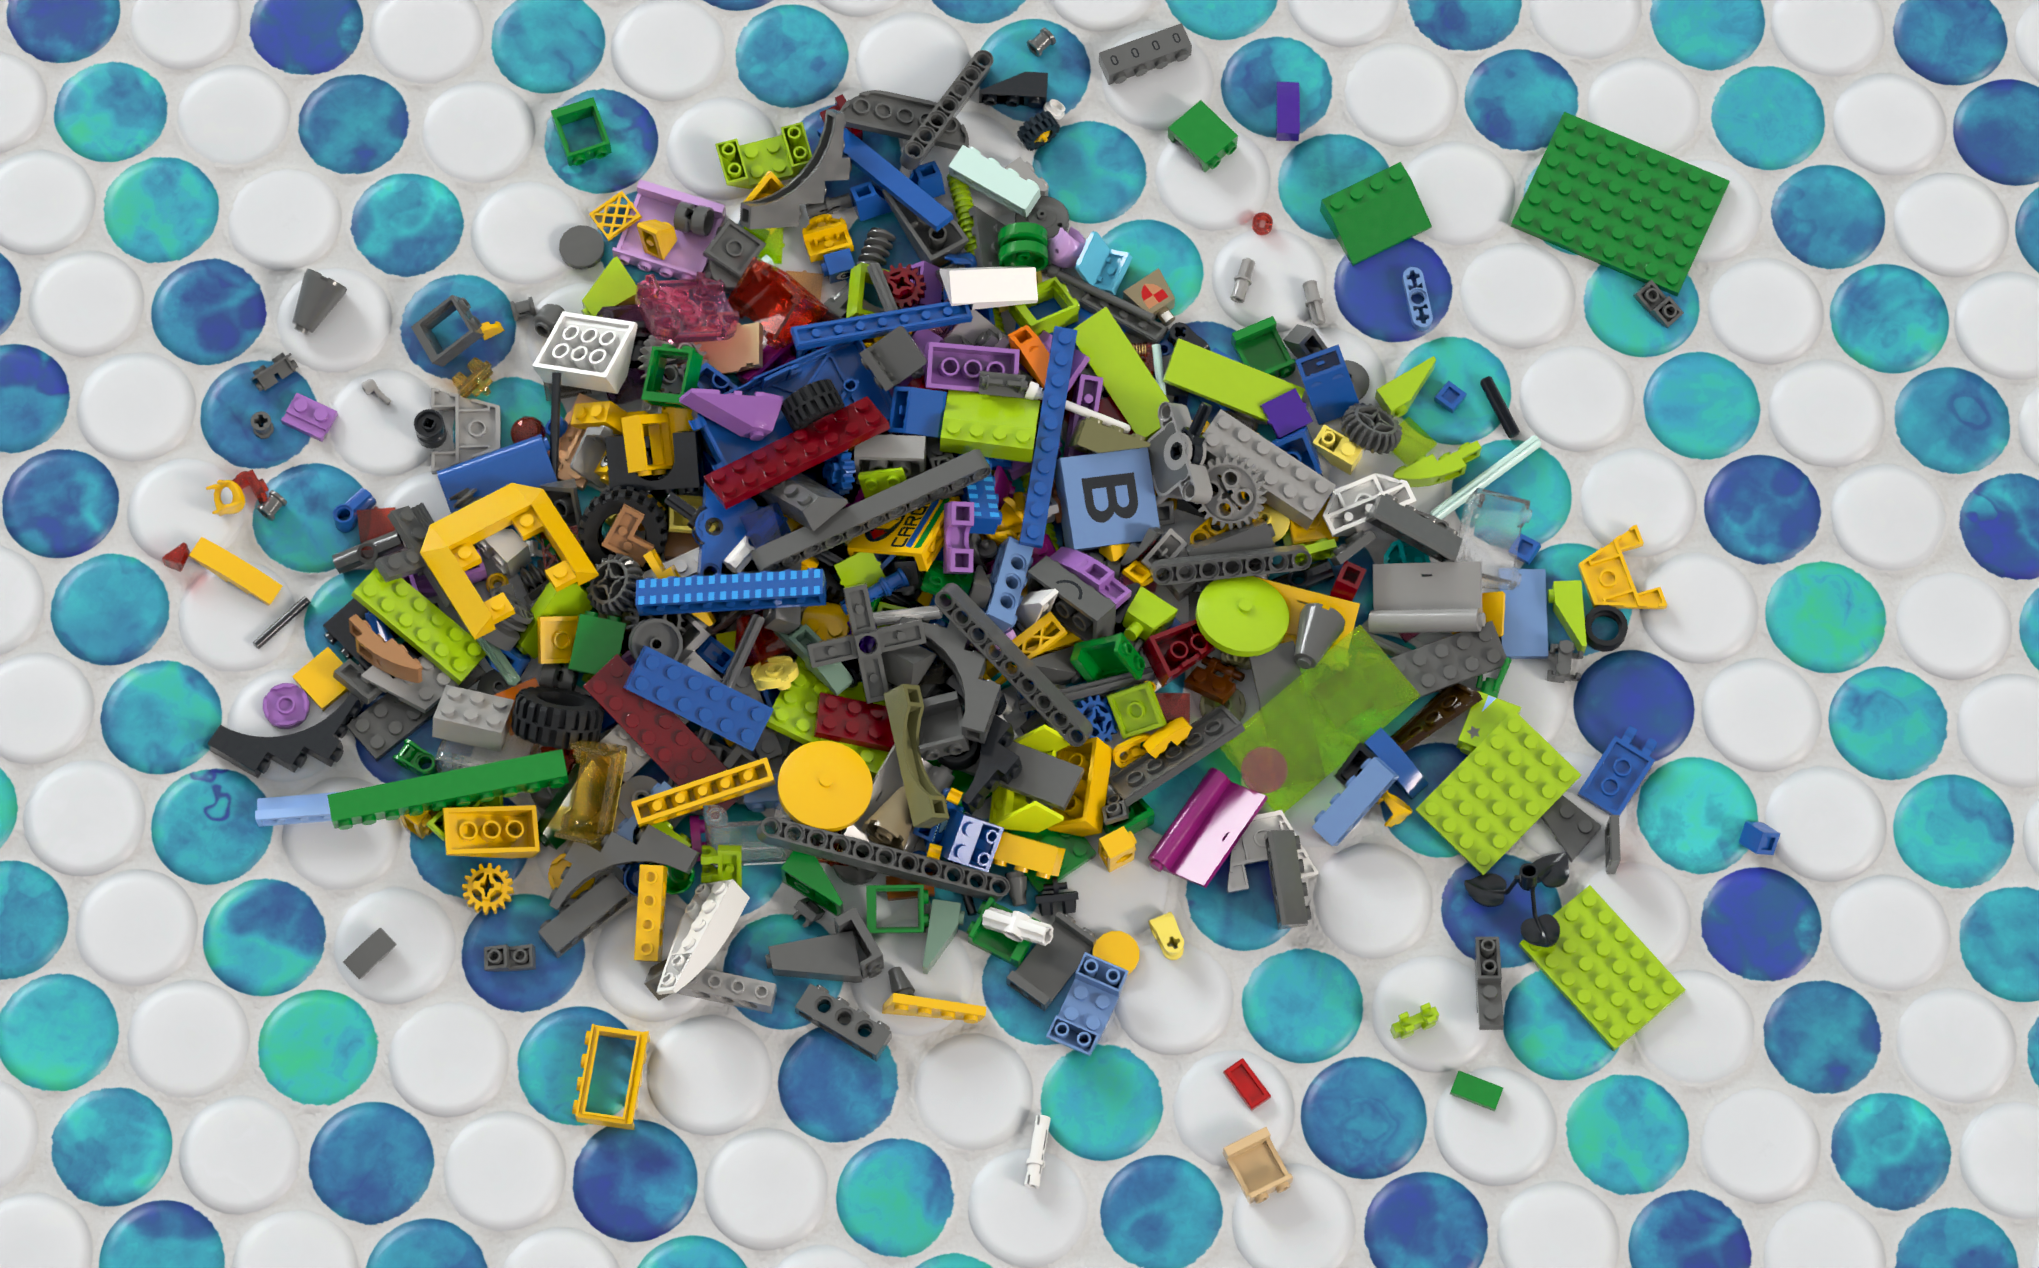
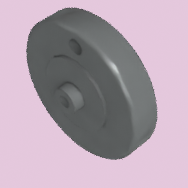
(1049, 214)

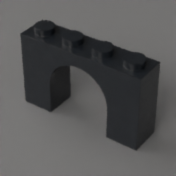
(686, 471)
(338, 632)

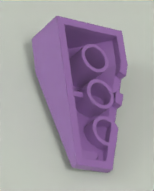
(742, 414)

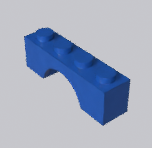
(870, 201)

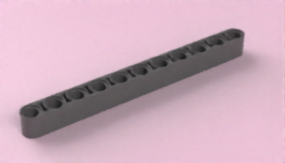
(873, 512)
(872, 862)

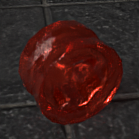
(1268, 223)

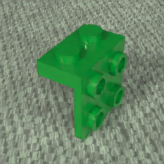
(935, 580)

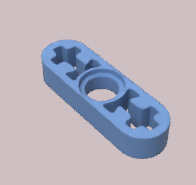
(1421, 290)

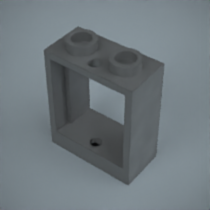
(428, 340)

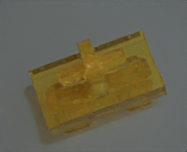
(477, 381)

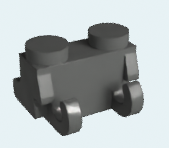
(1565, 655)

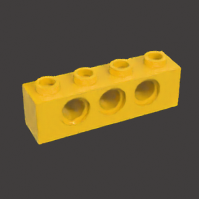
(650, 913)

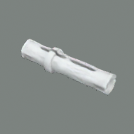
(1036, 1158)

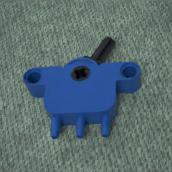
(728, 532)

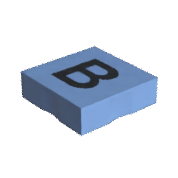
(1106, 498)

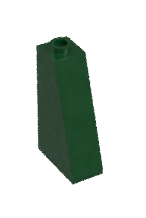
(551, 818)

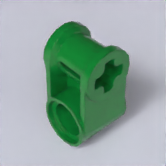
(413, 757)

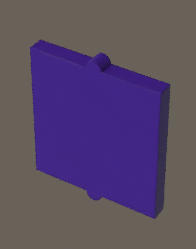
(1286, 413)

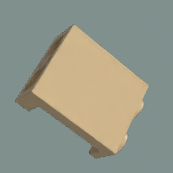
(1257, 1166)

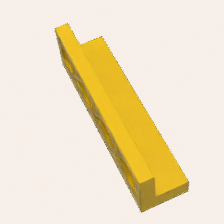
(1031, 636)

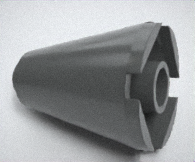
(316, 300)
(1316, 633)

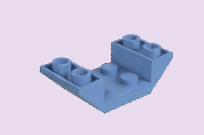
(1088, 1004)

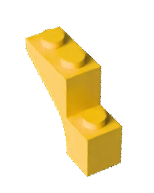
(602, 413)

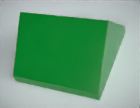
(1140, 817)

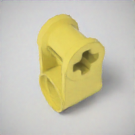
(1166, 932)

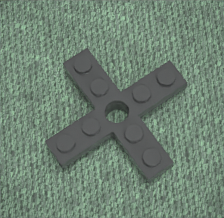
(410, 560)
(862, 625)

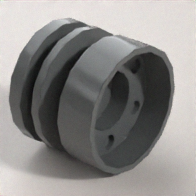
(506, 631)

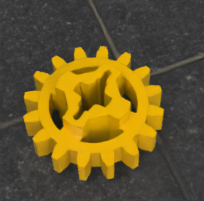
(478, 887)

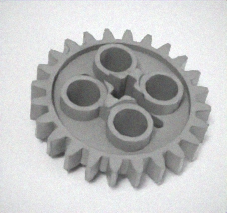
(673, 372)
(1246, 481)

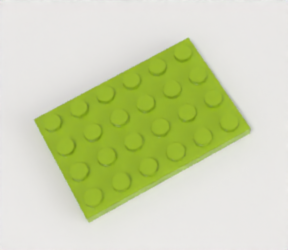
(797, 708)
(1498, 792)
(1604, 969)

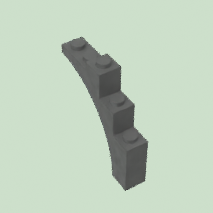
(809, 186)
(969, 667)
(616, 850)

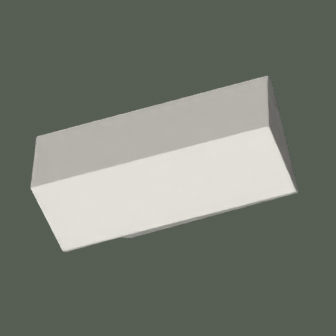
(990, 286)

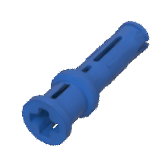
(884, 586)

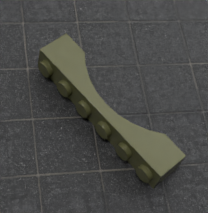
(905, 713)

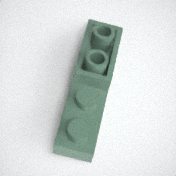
(832, 675)

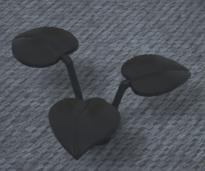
(1550, 870)

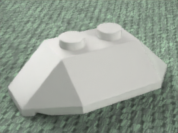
(1352, 502)

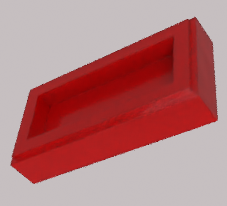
(1247, 1084)

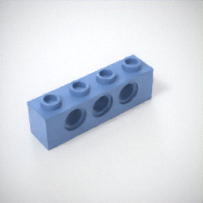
(1007, 582)

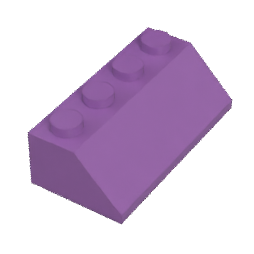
(959, 365)

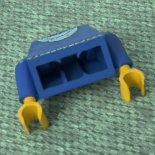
(933, 835)

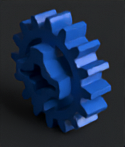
(839, 473)
(1091, 710)

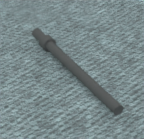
(1053, 270)

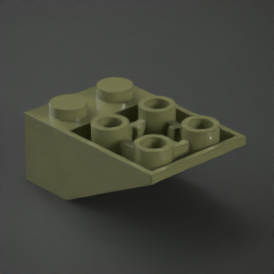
(1095, 438)

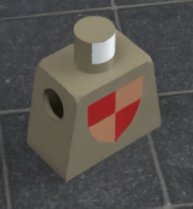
(1153, 296)

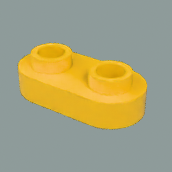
(1132, 750)

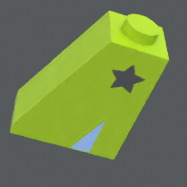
(1483, 720)

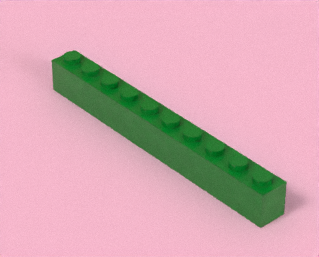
(448, 789)

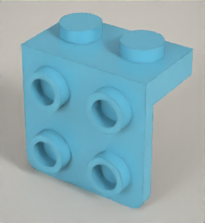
(1101, 265)

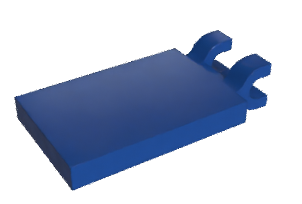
(1618, 773)

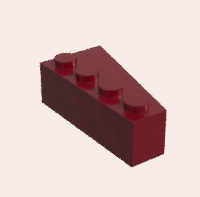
(1176, 651)

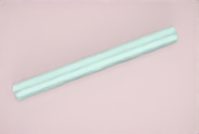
(1487, 477)

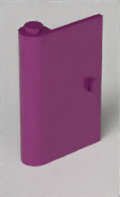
(1206, 829)

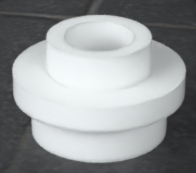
(1055, 108)

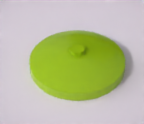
(1242, 616)

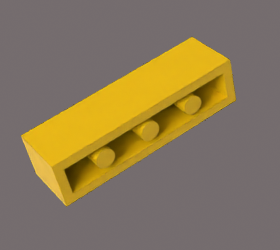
(1029, 854)

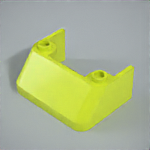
(1010, 808)

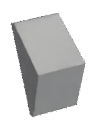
(1167, 547)

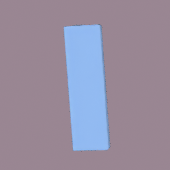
(293, 809)

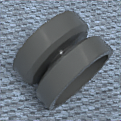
(656, 629)

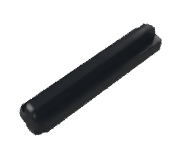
(1499, 407)

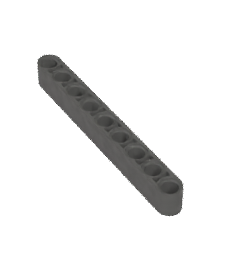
(1011, 653)

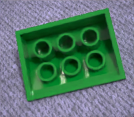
(1375, 213)

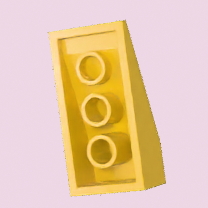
(491, 831)

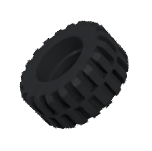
(611, 503)
(556, 717)

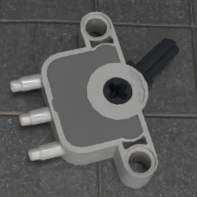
(1179, 454)

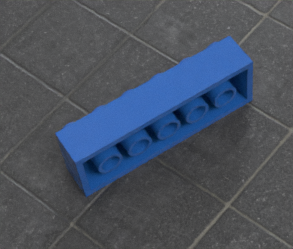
(698, 698)

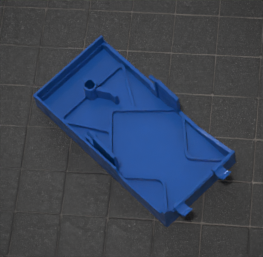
(834, 362)

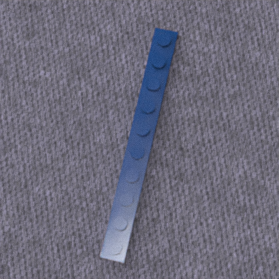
(1048, 437)

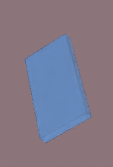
(1526, 617)

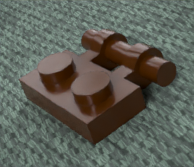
(1211, 685)

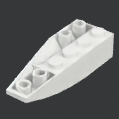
(702, 932)

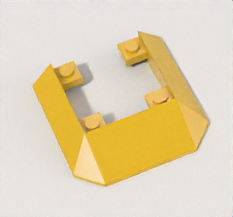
(451, 552)

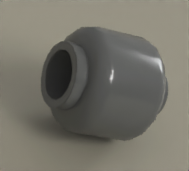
(547, 319)

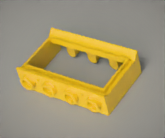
(635, 1080)

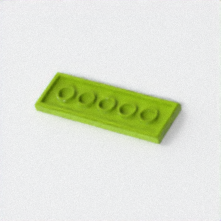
(1122, 371)
(1224, 380)

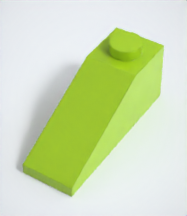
(1400, 393)
(1569, 609)

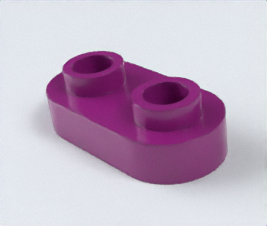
(697, 827)

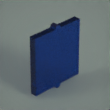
(765, 525)

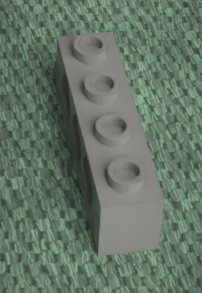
(732, 990)

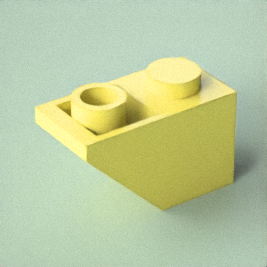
(1338, 449)

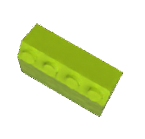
(990, 423)

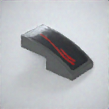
(1138, 550)

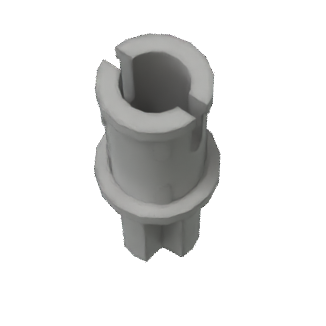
(1242, 280)
(1314, 302)

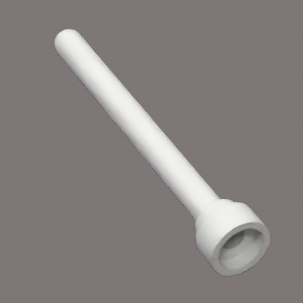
(1035, 392)

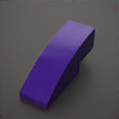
(1287, 111)

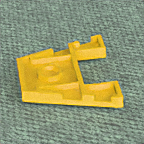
(1610, 580)

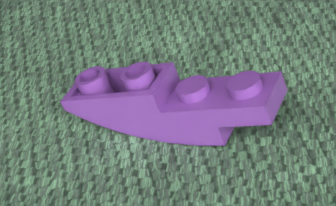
(1093, 573)

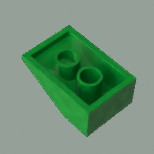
(807, 877)

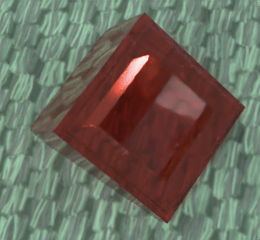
(177, 557)

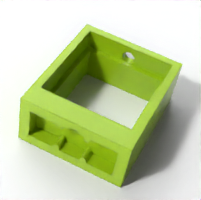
(858, 277)
(1046, 290)

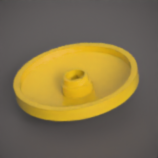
(825, 785)

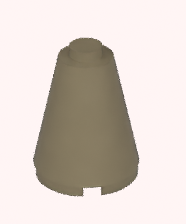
(891, 822)

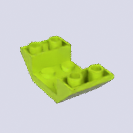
(749, 163)

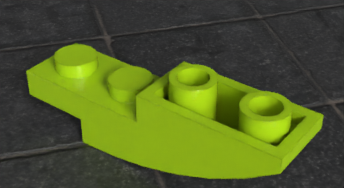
(1429, 471)

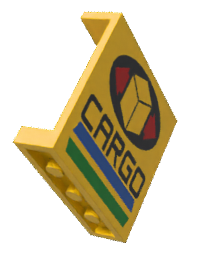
(913, 534)

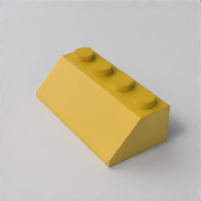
(1084, 811)

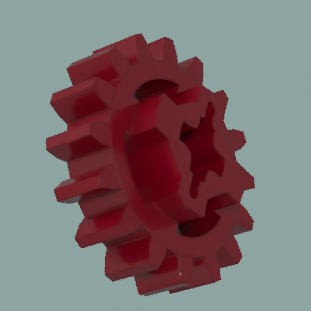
(902, 289)

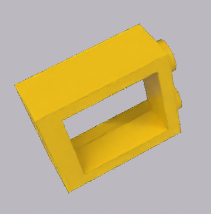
(659, 441)

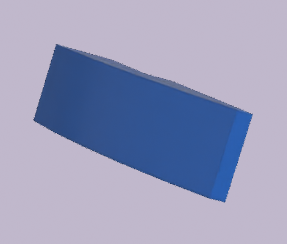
(1410, 778)

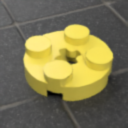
(776, 673)

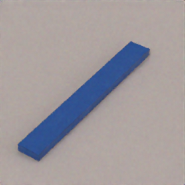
(894, 182)
(878, 324)

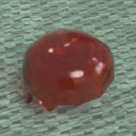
(526, 428)

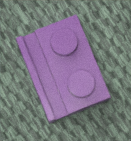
(309, 417)

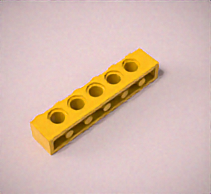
(703, 792)

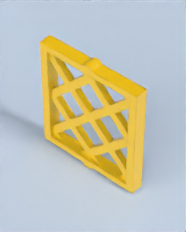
(634, 218)

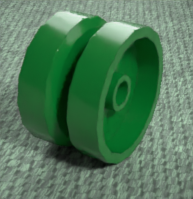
(1023, 245)

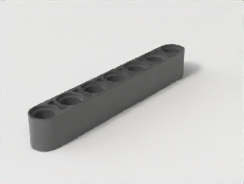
(942, 117)
(1241, 569)

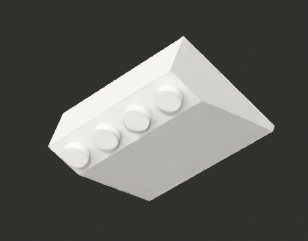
(588, 352)

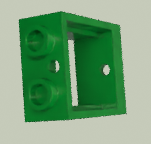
(576, 112)
(655, 372)
(923, 898)

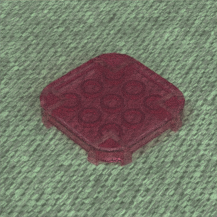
(686, 309)

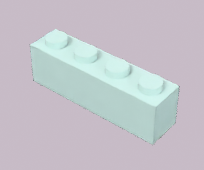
(995, 181)

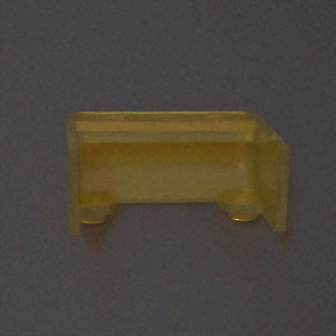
(595, 792)

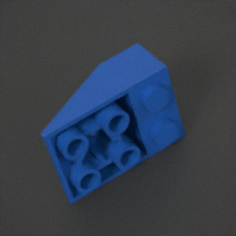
(1327, 383)

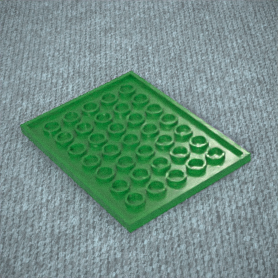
(1620, 203)

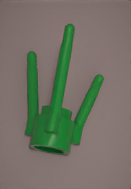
(1490, 685)

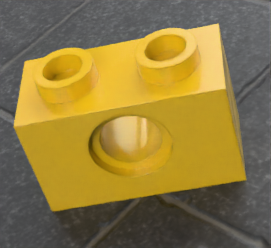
(1117, 848)

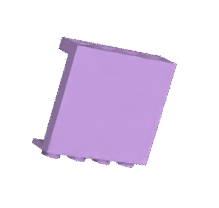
(687, 254)

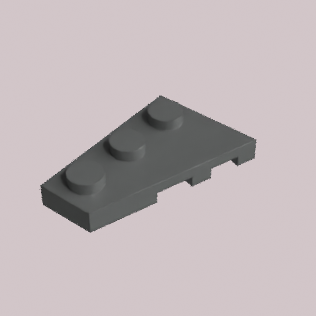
(1570, 826)

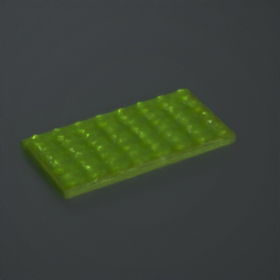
(1325, 715)

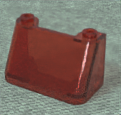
(775, 301)

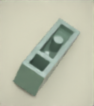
(942, 928)

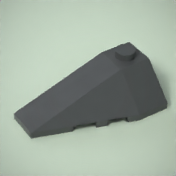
(926, 242)

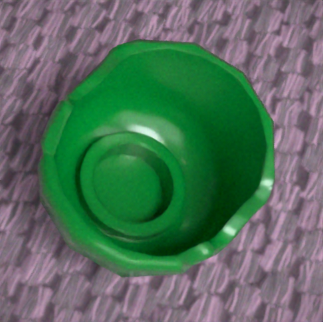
(678, 880)

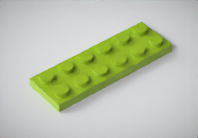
(421, 624)

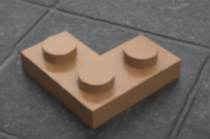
(622, 538)

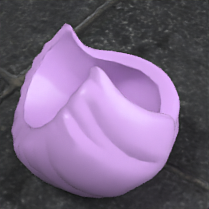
(1065, 248)

